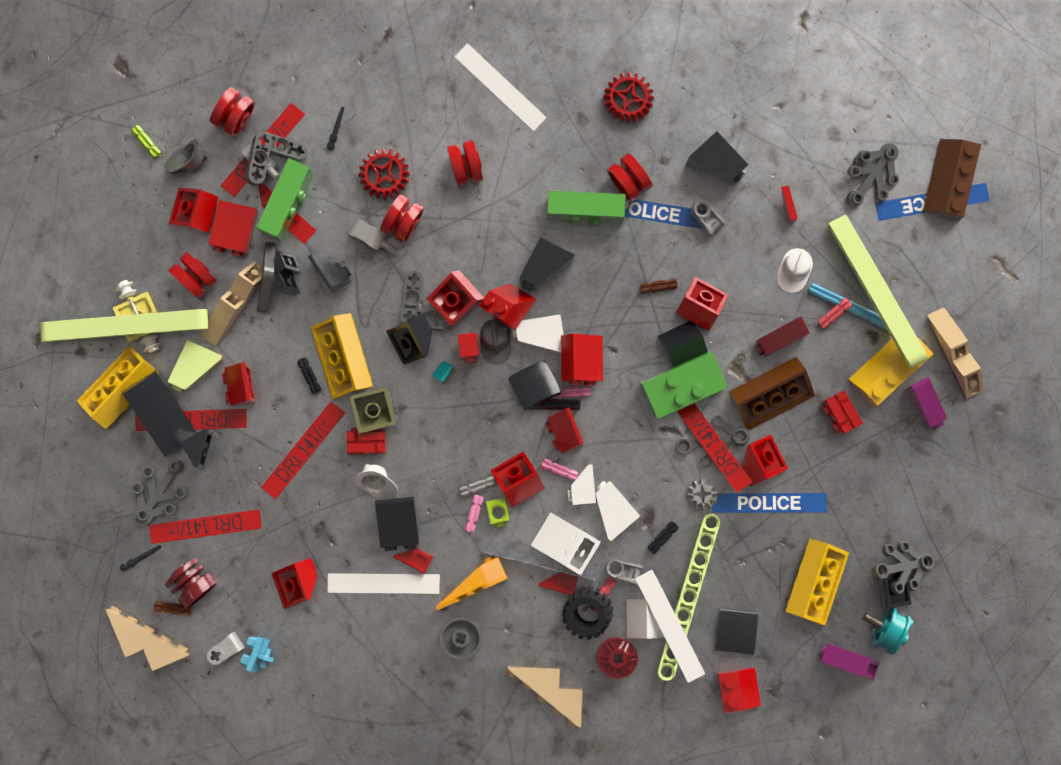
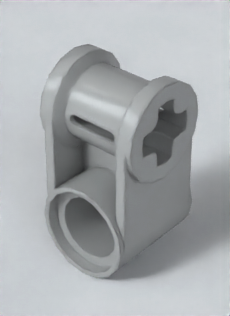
(708, 218)
(625, 572)
(227, 647)

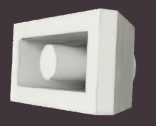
(583, 488)

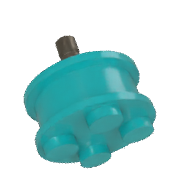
(890, 630)

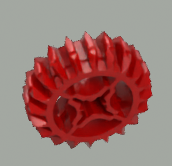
(634, 82)
(374, 188)

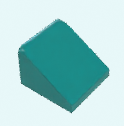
(443, 371)

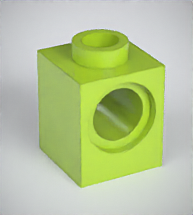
(498, 503)

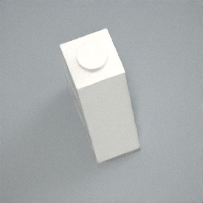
(541, 333)
(614, 510)

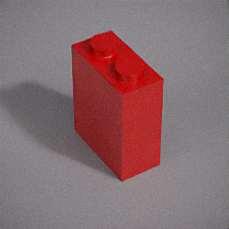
(233, 228)
(582, 359)

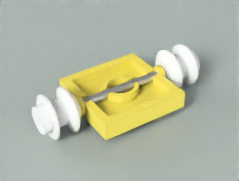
(137, 305)

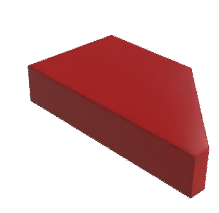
(788, 204)
(415, 558)
(561, 583)

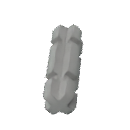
(477, 486)

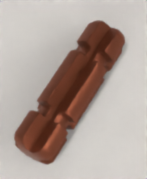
(660, 285)
(171, 608)

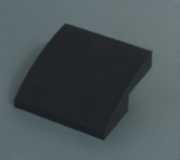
(285, 269)
(534, 385)
(736, 631)

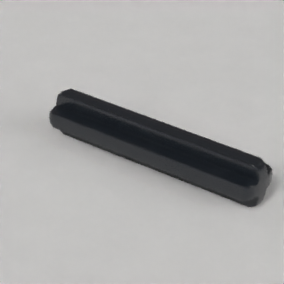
(559, 404)

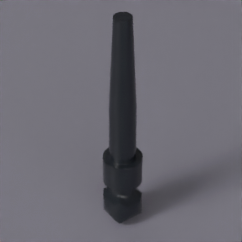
(333, 137)
(132, 562)

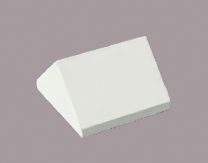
(641, 621)

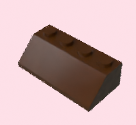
(952, 178)
(772, 393)

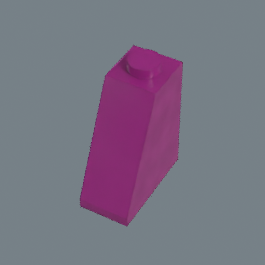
(927, 403)
(849, 661)

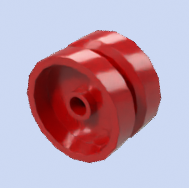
(232, 112)
(464, 163)
(629, 177)
(402, 218)
(192, 275)

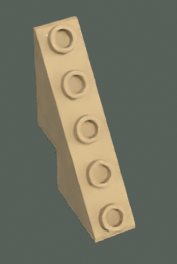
(233, 302)
(957, 352)
(136, 638)
(546, 684)

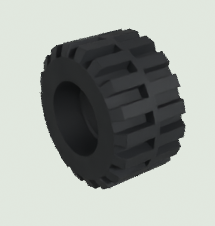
(598, 602)

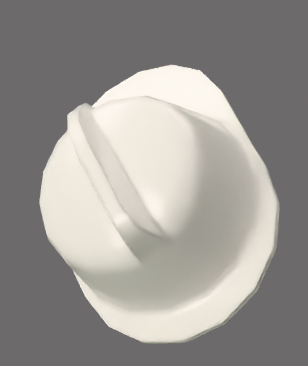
(794, 270)
(375, 482)

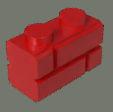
(468, 347)
(842, 413)
(366, 443)

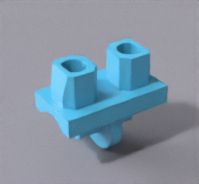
(259, 654)

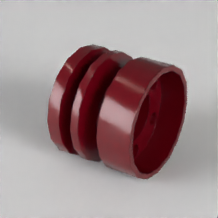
(190, 583)
(616, 646)

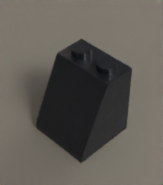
(718, 160)
(544, 264)
(397, 523)

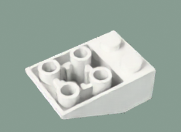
(565, 543)

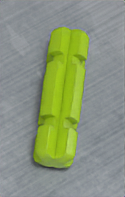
(145, 142)

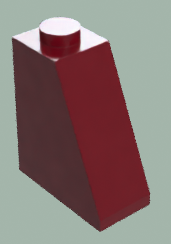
(782, 337)

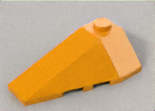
(483, 577)

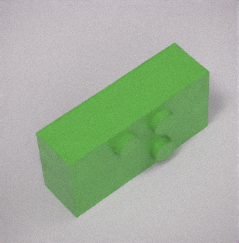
(285, 200)
(586, 207)
(683, 385)

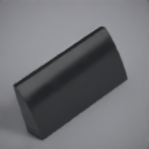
(159, 413)

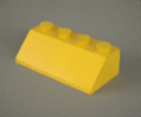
(341, 356)
(883, 373)
(104, 397)
(817, 582)

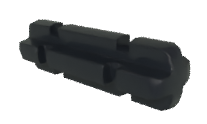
(309, 375)
(663, 537)

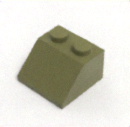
(373, 410)

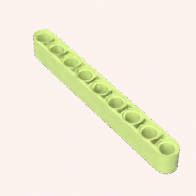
(878, 291)
(124, 325)
(687, 586)

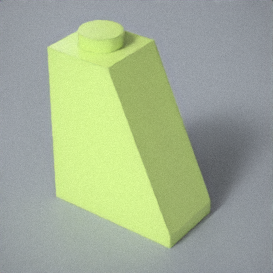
(193, 366)

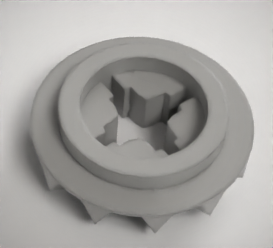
(695, 500)

